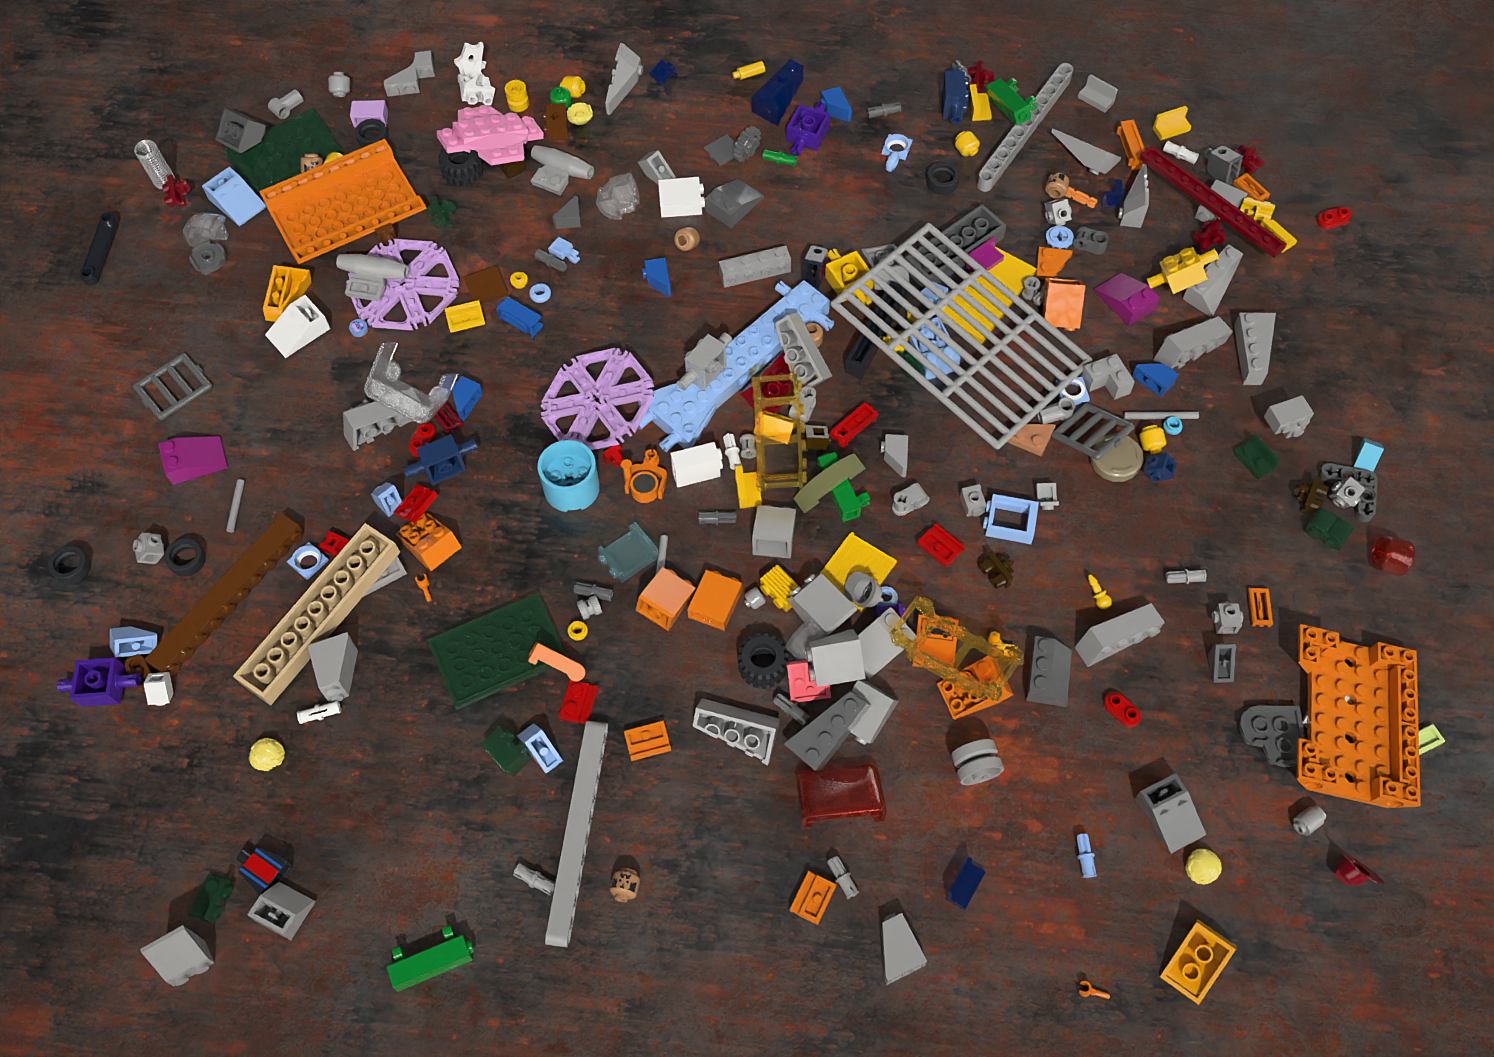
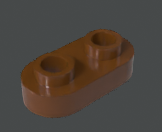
(143, 670)

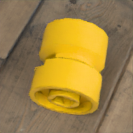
(516, 96)

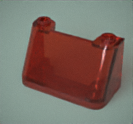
(840, 795)

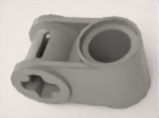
(807, 397)
(909, 499)

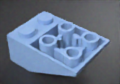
(233, 196)
(939, 343)

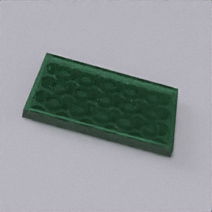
(281, 149)
(494, 650)

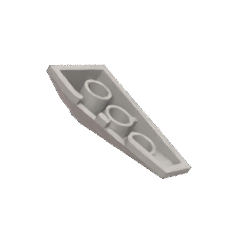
(1091, 156)

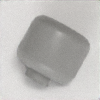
(754, 598)

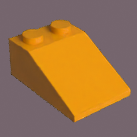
(1198, 961)

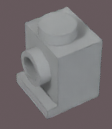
(973, 500)

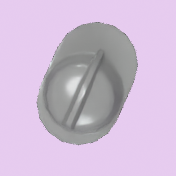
(862, 590)

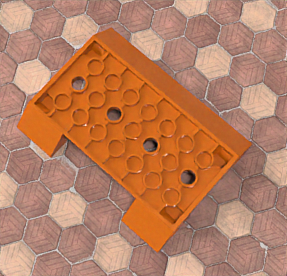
(1379, 721)

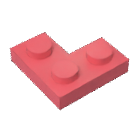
(800, 685)

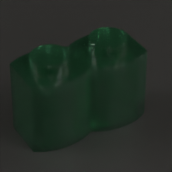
(1329, 529)

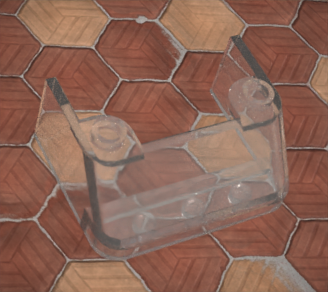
(386, 389)

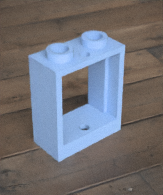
(1016, 505)

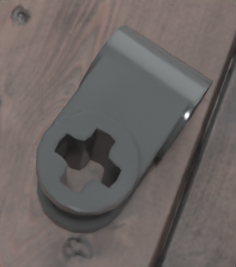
(1093, 240)

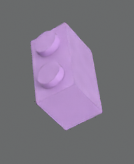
(368, 110)

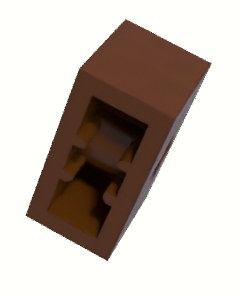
(556, 122)

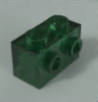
(506, 751)

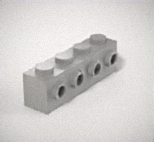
(755, 266)

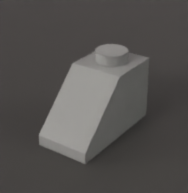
(656, 167)
(895, 452)

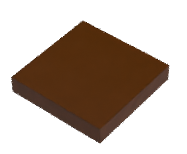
(485, 285)

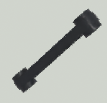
(99, 248)

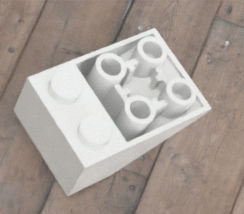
(297, 326)

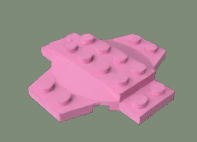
(490, 133)

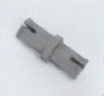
(534, 879)

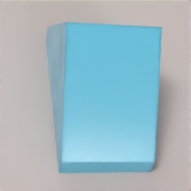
(1368, 455)

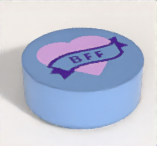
(358, 328)

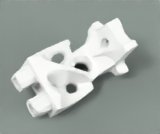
(471, 78)

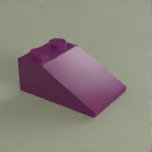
(1128, 298)
(191, 457)

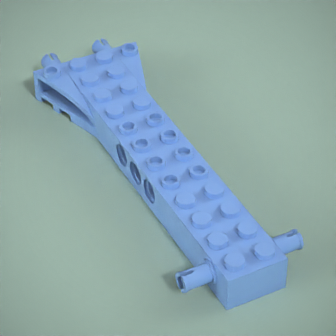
(687, 412)

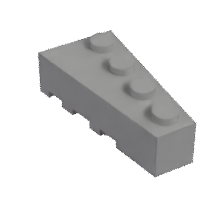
(1119, 634)

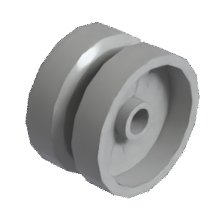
(977, 762)

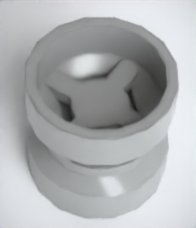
(589, 607)

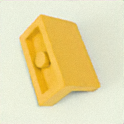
(979, 105)
(1171, 123)
(1278, 231)
(778, 425)
(746, 489)

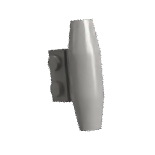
(557, 169)
(369, 274)

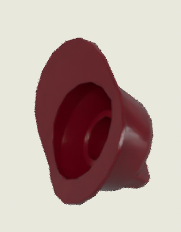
(1353, 872)

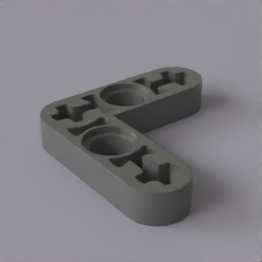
(1360, 474)

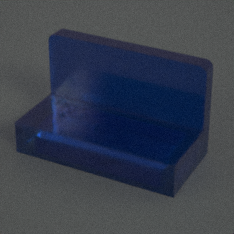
(965, 885)

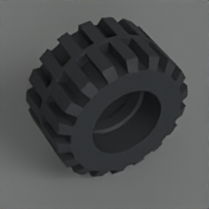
(460, 167)
(758, 646)

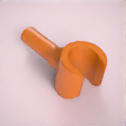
(424, 586)
(1092, 991)

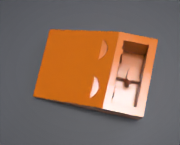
(429, 540)
(961, 702)

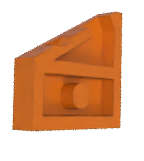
(1051, 261)

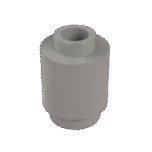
(1309, 820)

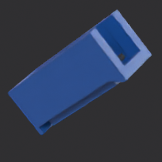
(519, 316)

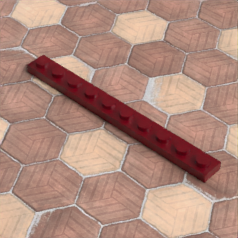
(1213, 201)

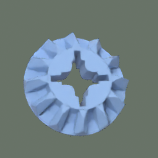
(1064, 233)

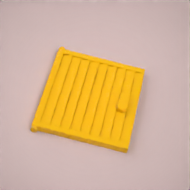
(857, 556)

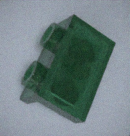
(1257, 457)
(211, 898)

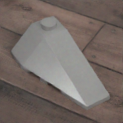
(624, 77)
(1136, 202)

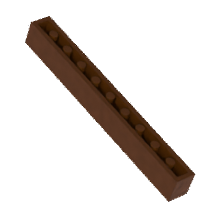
(224, 596)

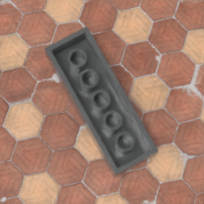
(967, 234)

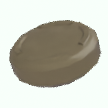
(1120, 462)

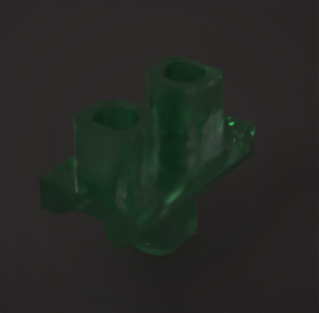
(443, 210)
(913, 362)

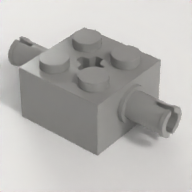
(705, 362)

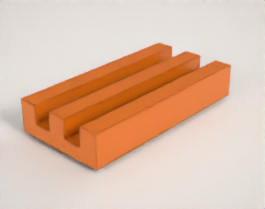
(1251, 189)
(1252, 610)

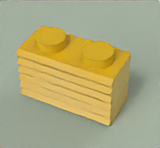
(778, 586)

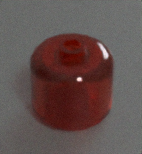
(1392, 555)

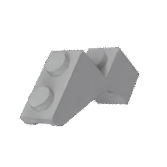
(408, 79)

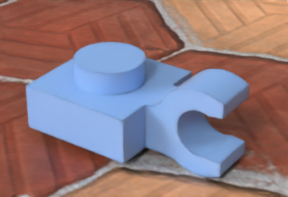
(563, 249)

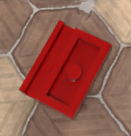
(415, 503)
(940, 545)
(578, 702)

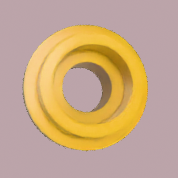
(519, 279)
(575, 626)

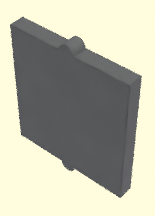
(721, 150)

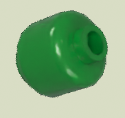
(561, 95)

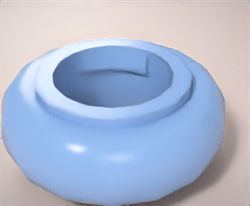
(892, 161)
(540, 298)
(892, 593)

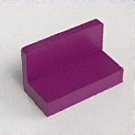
(986, 256)

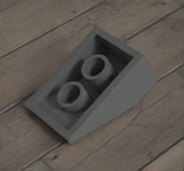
(732, 202)

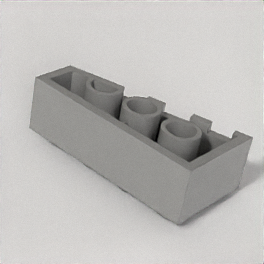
(1192, 342)
(1254, 344)
(369, 421)

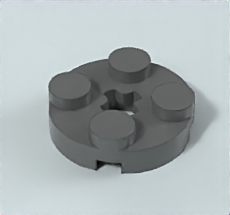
(215, 262)

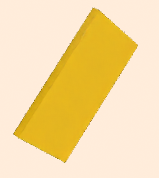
(1012, 274)

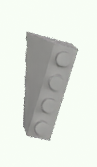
(1208, 293)
(801, 351)
(738, 727)

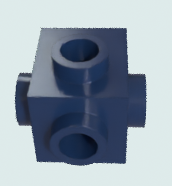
(1160, 467)

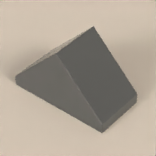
(568, 215)
(1222, 662)

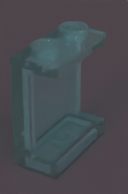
(628, 553)

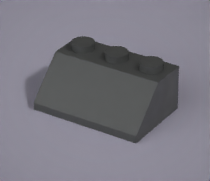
(239, 131)
(1049, 672)

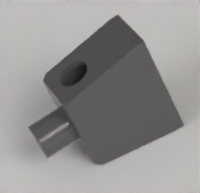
(1223, 164)

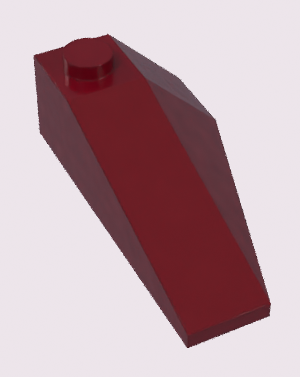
(771, 388)

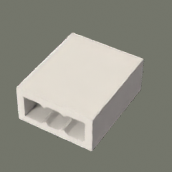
(681, 197)
(696, 464)

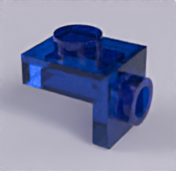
(662, 72)
(1113, 198)

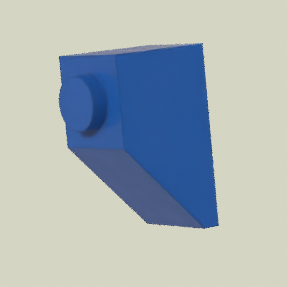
(836, 104)
(657, 275)
(1155, 377)
(466, 395)

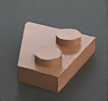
(1033, 437)

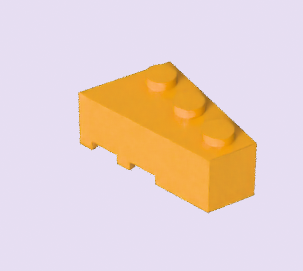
(284, 288)

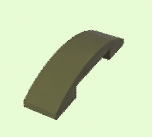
(828, 480)

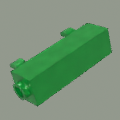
(1009, 102)
(843, 495)
(430, 962)

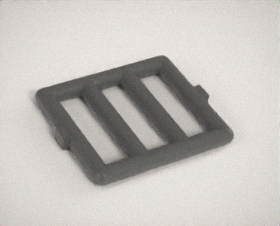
(175, 405)
(1086, 447)

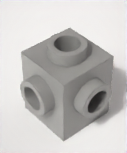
(1058, 211)
(1346, 493)
(148, 548)
(1227, 618)

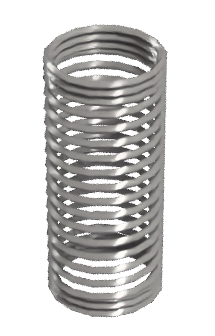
(147, 164)

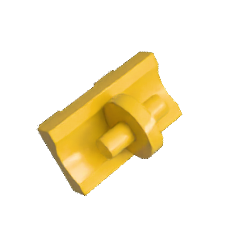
(1257, 209)

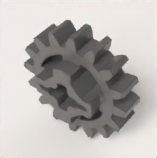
(747, 143)

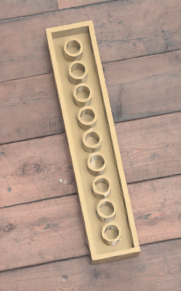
(317, 613)

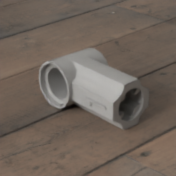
(282, 106)
(1056, 412)

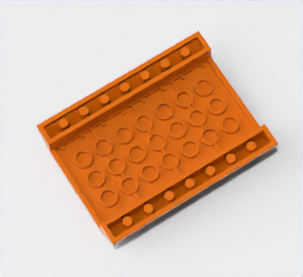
(341, 201)

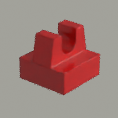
(613, 455)

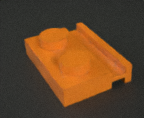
(647, 740)
(813, 898)

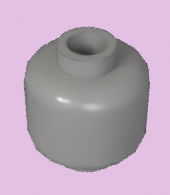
(339, 84)

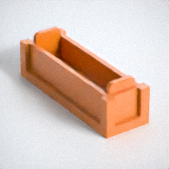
(1132, 143)

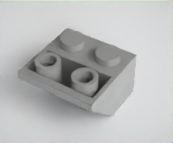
(281, 909)

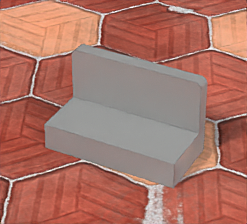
(1098, 93)

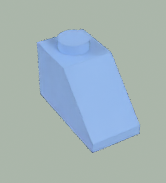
(386, 498)
(131, 641)
(540, 747)

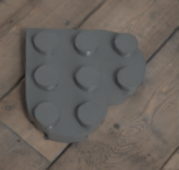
(1273, 730)

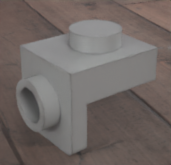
(1046, 495)

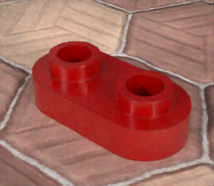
(1337, 217)
(422, 437)
(1121, 710)

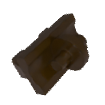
(1315, 488)
(1001, 569)

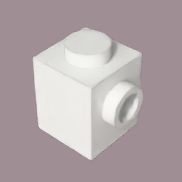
(158, 688)

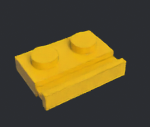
(464, 316)

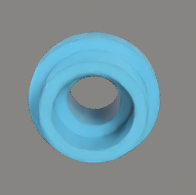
(1172, 421)

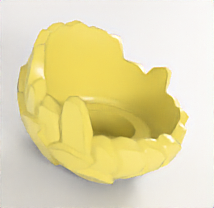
(579, 113)
(266, 754)
(1203, 866)

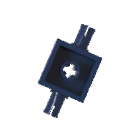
(954, 95)
(441, 459)

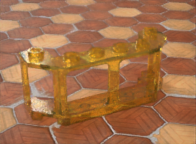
(762, 440)
(1009, 656)

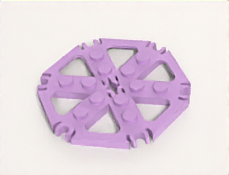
(415, 284)
(606, 390)

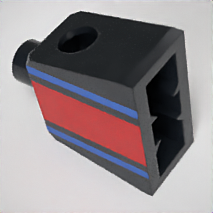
(816, 259)
(262, 868)

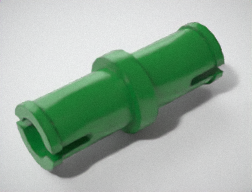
(780, 157)

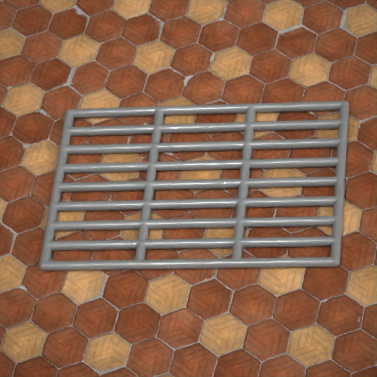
(988, 355)

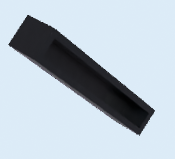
(865, 349)

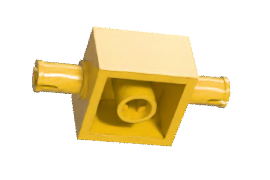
(1183, 269)
(845, 271)

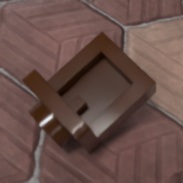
(385, 233)

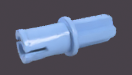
(1086, 856)

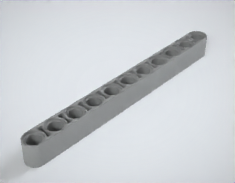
(1020, 134)
(576, 835)

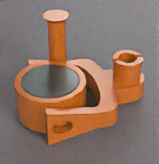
(643, 478)

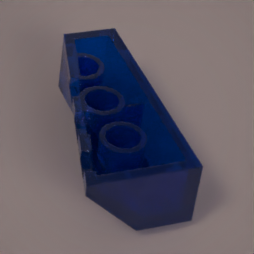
(778, 92)

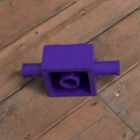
(808, 127)
(98, 682)

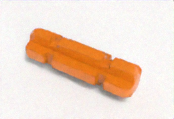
(1081, 197)

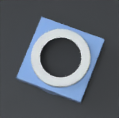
(897, 139)
(1082, 397)
(303, 551)

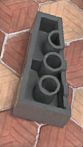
(826, 733)

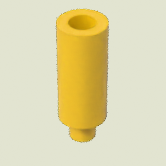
(749, 70)

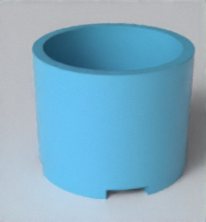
(568, 475)

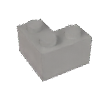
(1108, 373)
(1289, 417)

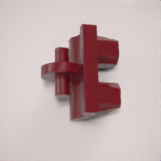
(980, 76)
(1250, 159)
(175, 191)
(1212, 234)

